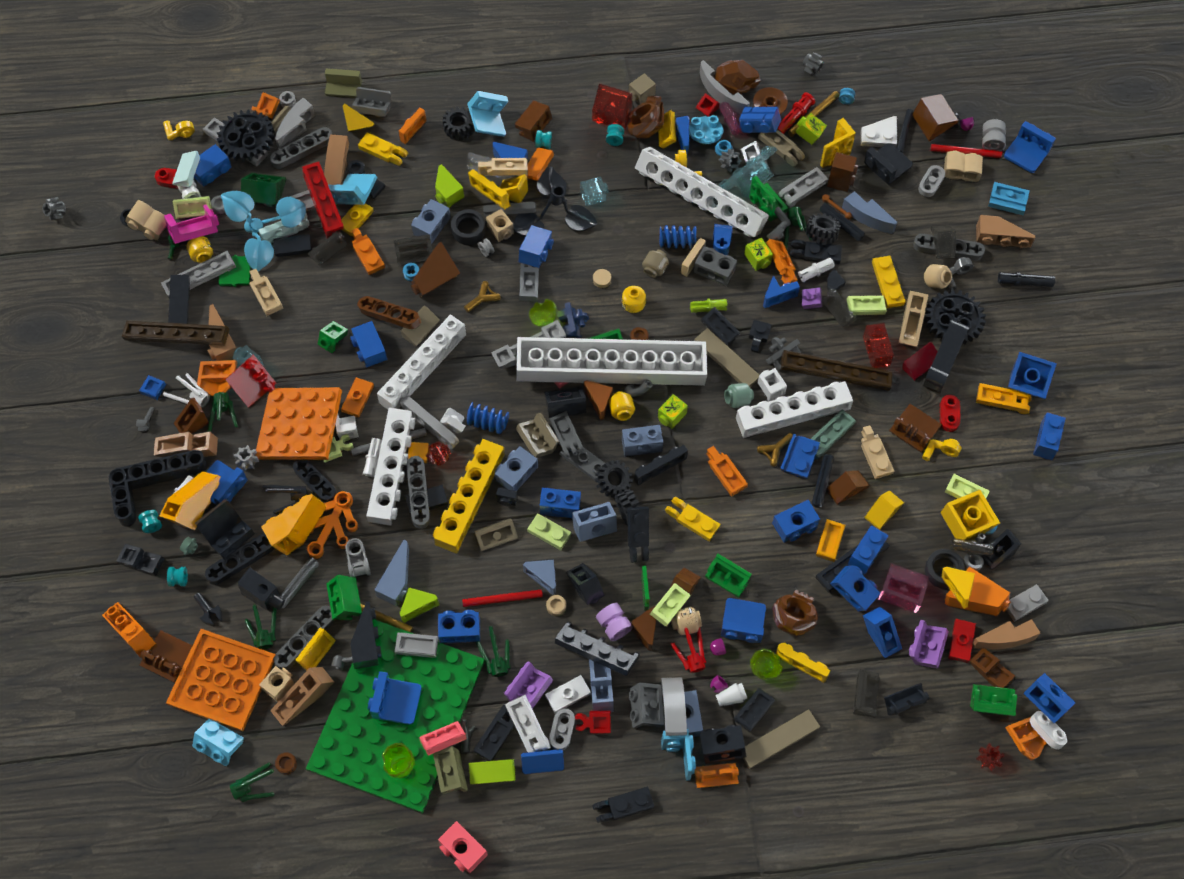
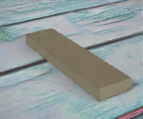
(728, 359)
(780, 738)

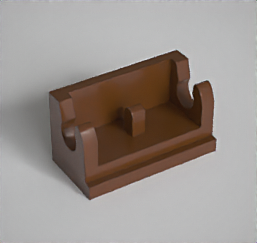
(533, 119)

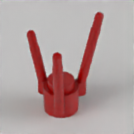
(695, 662)

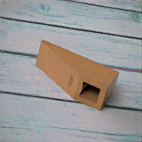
(1001, 232)

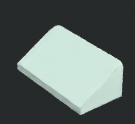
(186, 169)

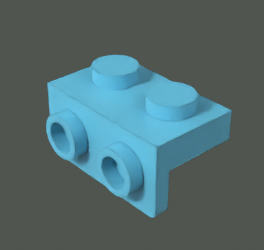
(216, 741)

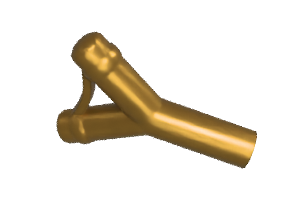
(482, 297)
(775, 449)

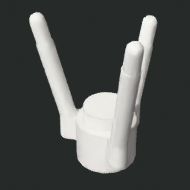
(199, 394)

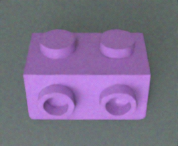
(928, 645)
(529, 683)

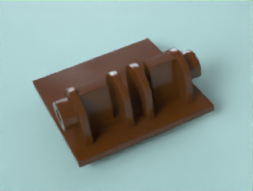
(915, 427)
(166, 656)

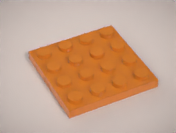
(298, 424)
(221, 680)

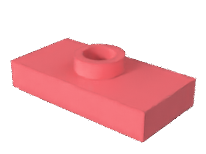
(443, 738)

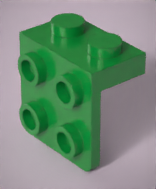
(765, 198)

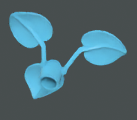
(238, 207)

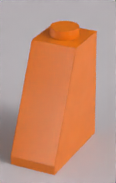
(984, 598)

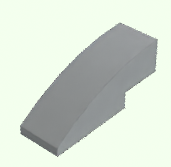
(294, 123)

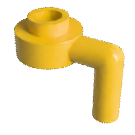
(183, 129)
(681, 158)
(949, 447)

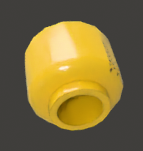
(199, 249)
(633, 299)
(621, 406)

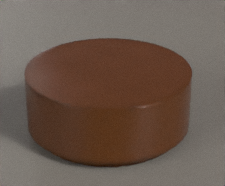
(639, 334)
(286, 763)

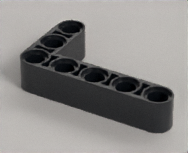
(149, 478)

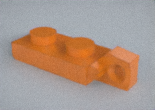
(366, 252)
(782, 260)
(726, 471)

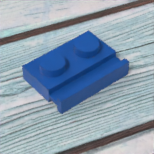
(800, 456)

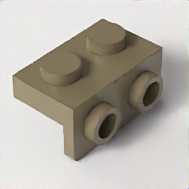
(538, 436)

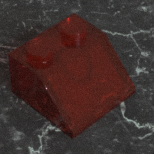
(612, 106)

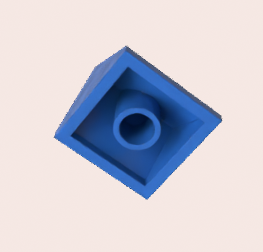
(1031, 375)

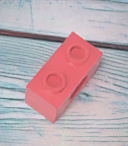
(458, 835)

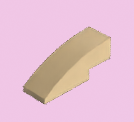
(913, 318)

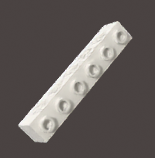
(422, 363)
(395, 419)
(750, 426)

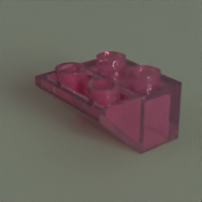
(904, 588)

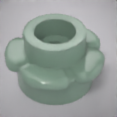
(189, 546)

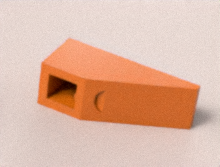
(128, 629)

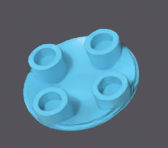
(706, 129)

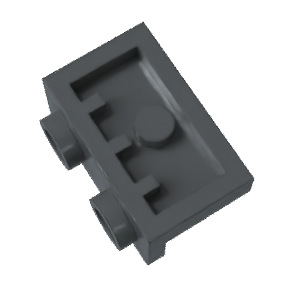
(646, 705)

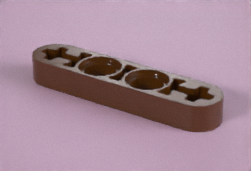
(391, 309)

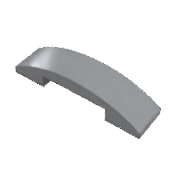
(718, 92)
(507, 356)
(674, 706)

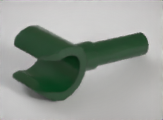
(173, 246)

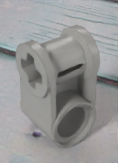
(357, 562)

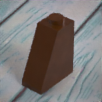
(434, 272)

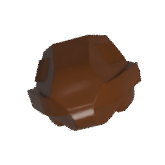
(737, 76)
(647, 118)
(795, 613)

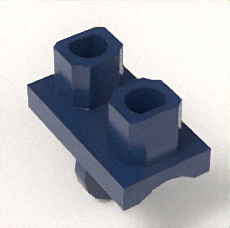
(574, 319)

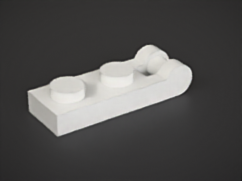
(527, 724)

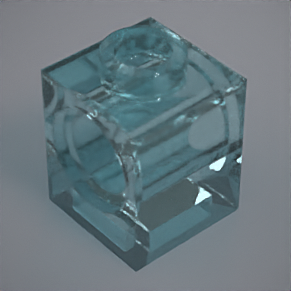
(593, 191)

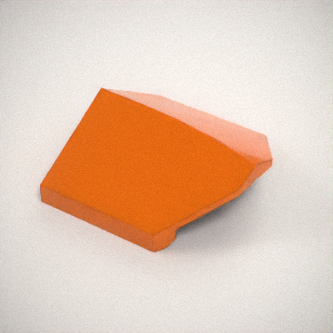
(213, 375)
(1026, 738)

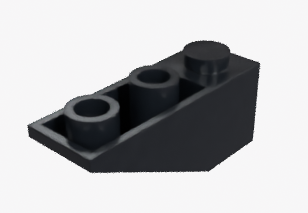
(363, 643)

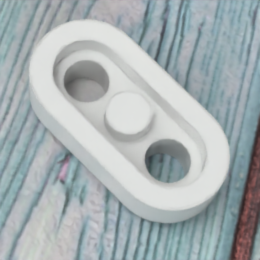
(1048, 730)

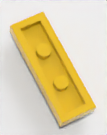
(489, 189)
(888, 281)

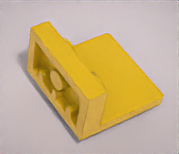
(841, 143)

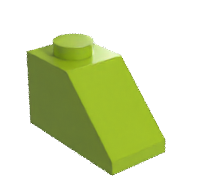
(447, 188)

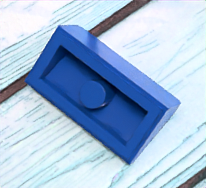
(542, 761)

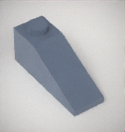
(394, 581)

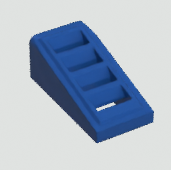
(682, 132)

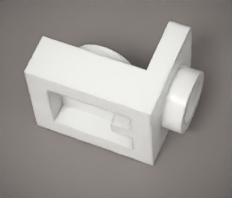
(453, 421)

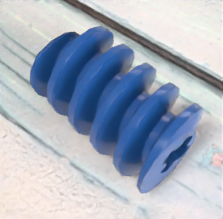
(677, 237)
(487, 419)

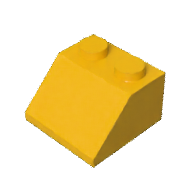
(969, 516)

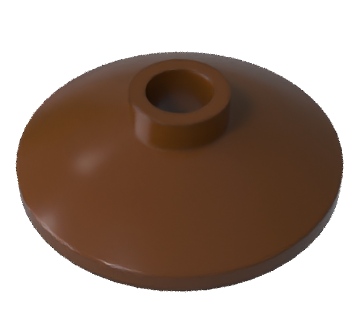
(771, 96)

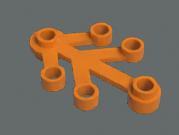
(332, 521)

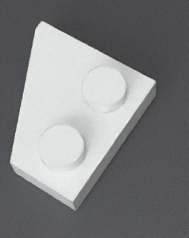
(880, 133)

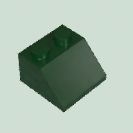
(263, 188)

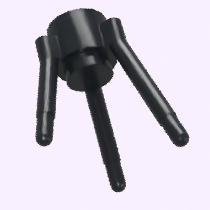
(296, 493)

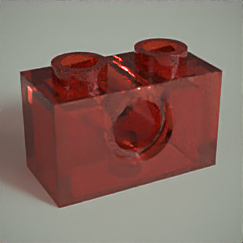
(878, 345)

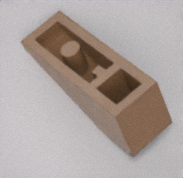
(220, 352)
(302, 694)

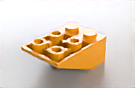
(191, 500)
(294, 524)

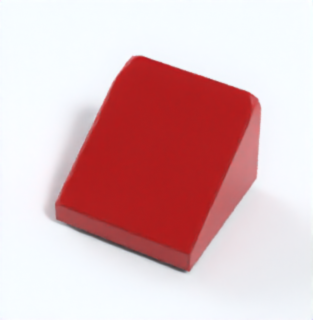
(707, 105)

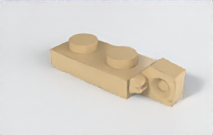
(503, 166)
(265, 293)
(875, 453)

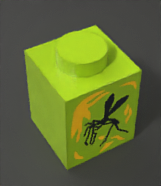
(810, 128)
(758, 254)
(672, 411)

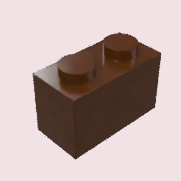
(842, 172)

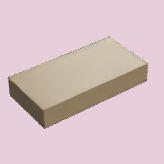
(690, 260)

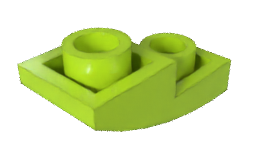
(492, 771)

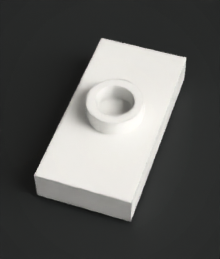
(568, 694)

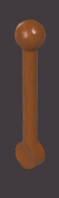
(825, 198)

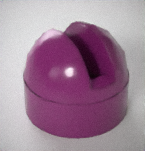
(967, 124)
(717, 647)
(719, 683)

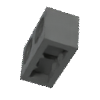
(713, 269)

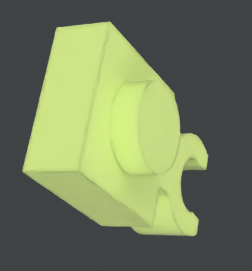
(338, 446)

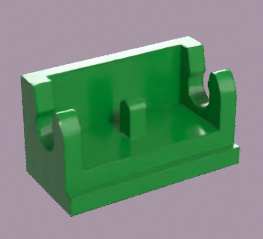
(728, 575)
(343, 597)
(993, 700)

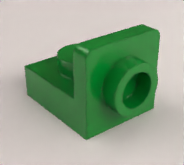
(331, 335)

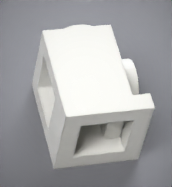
(772, 378)

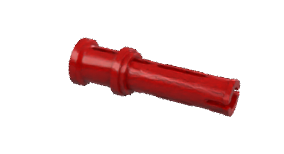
(799, 109)

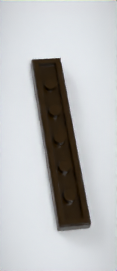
(175, 333)
(836, 370)

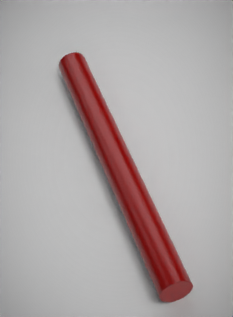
(982, 152)
(502, 598)

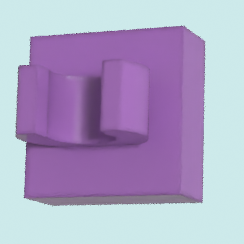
(811, 298)

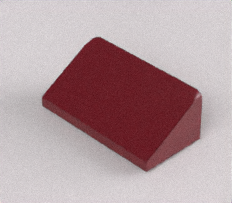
(920, 361)

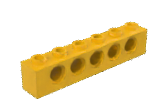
(453, 539)

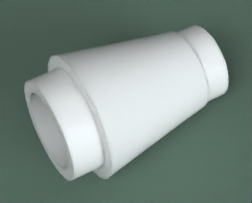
(732, 695)

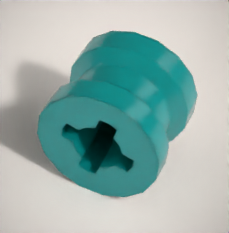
(615, 134)
(543, 139)
(150, 521)
(177, 576)

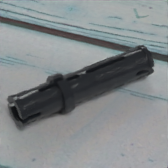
(1026, 279)

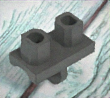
(778, 345)

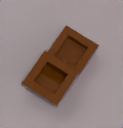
(991, 670)

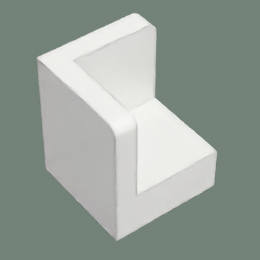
(346, 426)

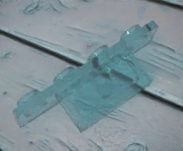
(755, 167)

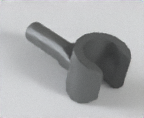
(143, 425)
(339, 661)

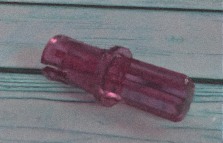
(730, 118)

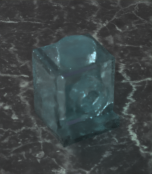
(243, 354)

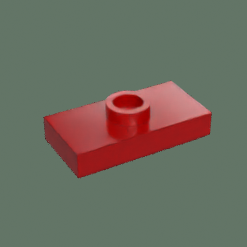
(962, 640)

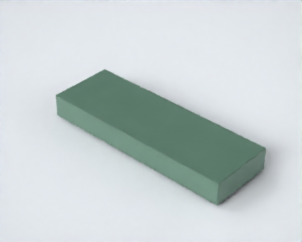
(833, 431)

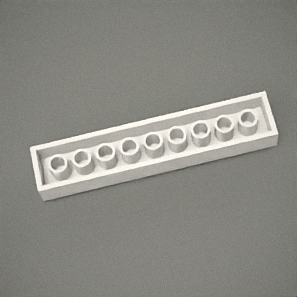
(611, 361)

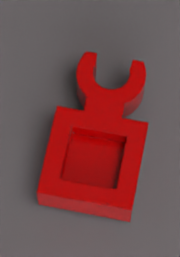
(597, 721)

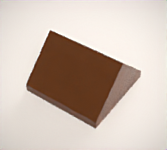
(934, 116)

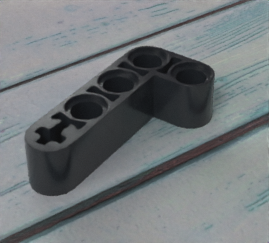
(946, 356)

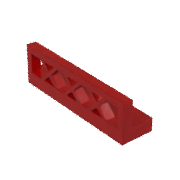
(322, 198)

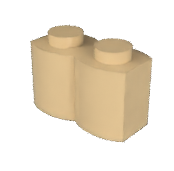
(963, 166)
(146, 220)

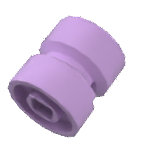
(613, 620)

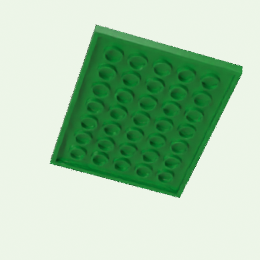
(354, 741)

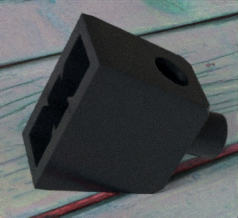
(260, 590)

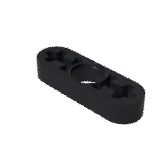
(313, 472)

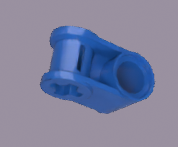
(722, 238)

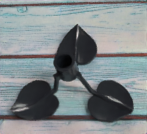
(554, 185)

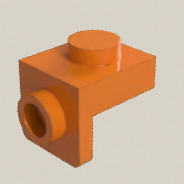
(267, 105)

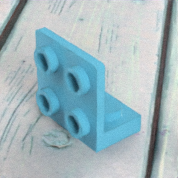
(485, 113)
(354, 189)
(673, 743)

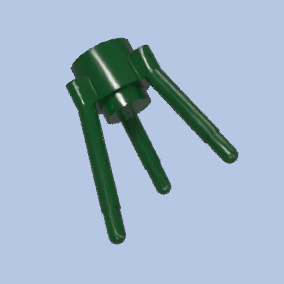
(796, 218)
(221, 403)
(263, 638)
(498, 666)
(242, 786)

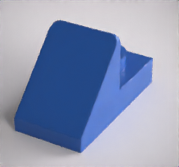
(777, 294)

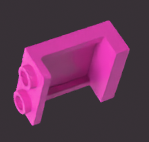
(193, 227)

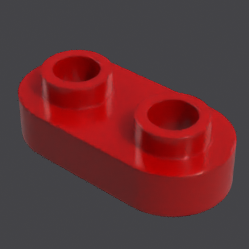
(167, 180)
(949, 411)

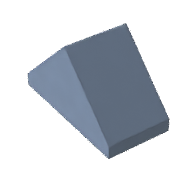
(542, 573)

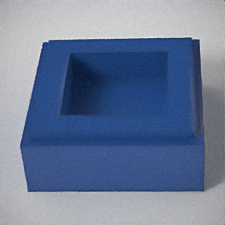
(152, 387)

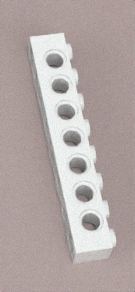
(725, 199)

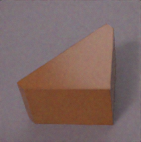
(598, 396)

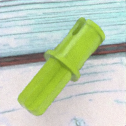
(707, 306)

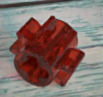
(438, 453)
(987, 761)

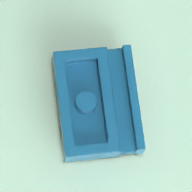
(1008, 198)

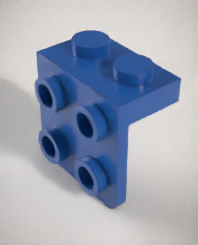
(1030, 147)
(229, 482)
(743, 620)
(394, 699)

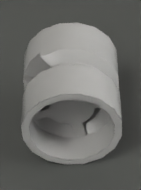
(994, 135)

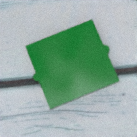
(238, 275)
(645, 588)

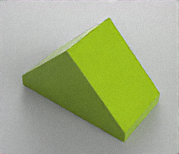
(417, 603)

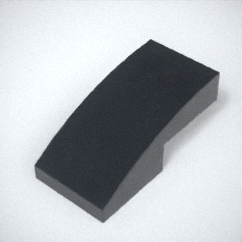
(140, 560)

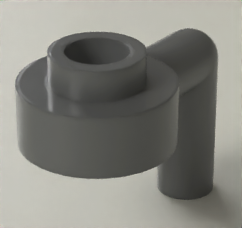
(776, 233)
(961, 266)
(974, 561)

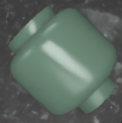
(738, 395)

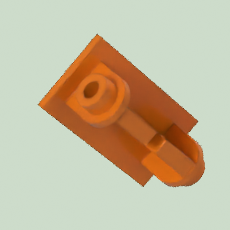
(716, 775)

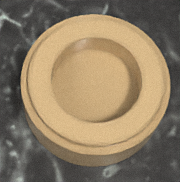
(602, 278)
(556, 605)

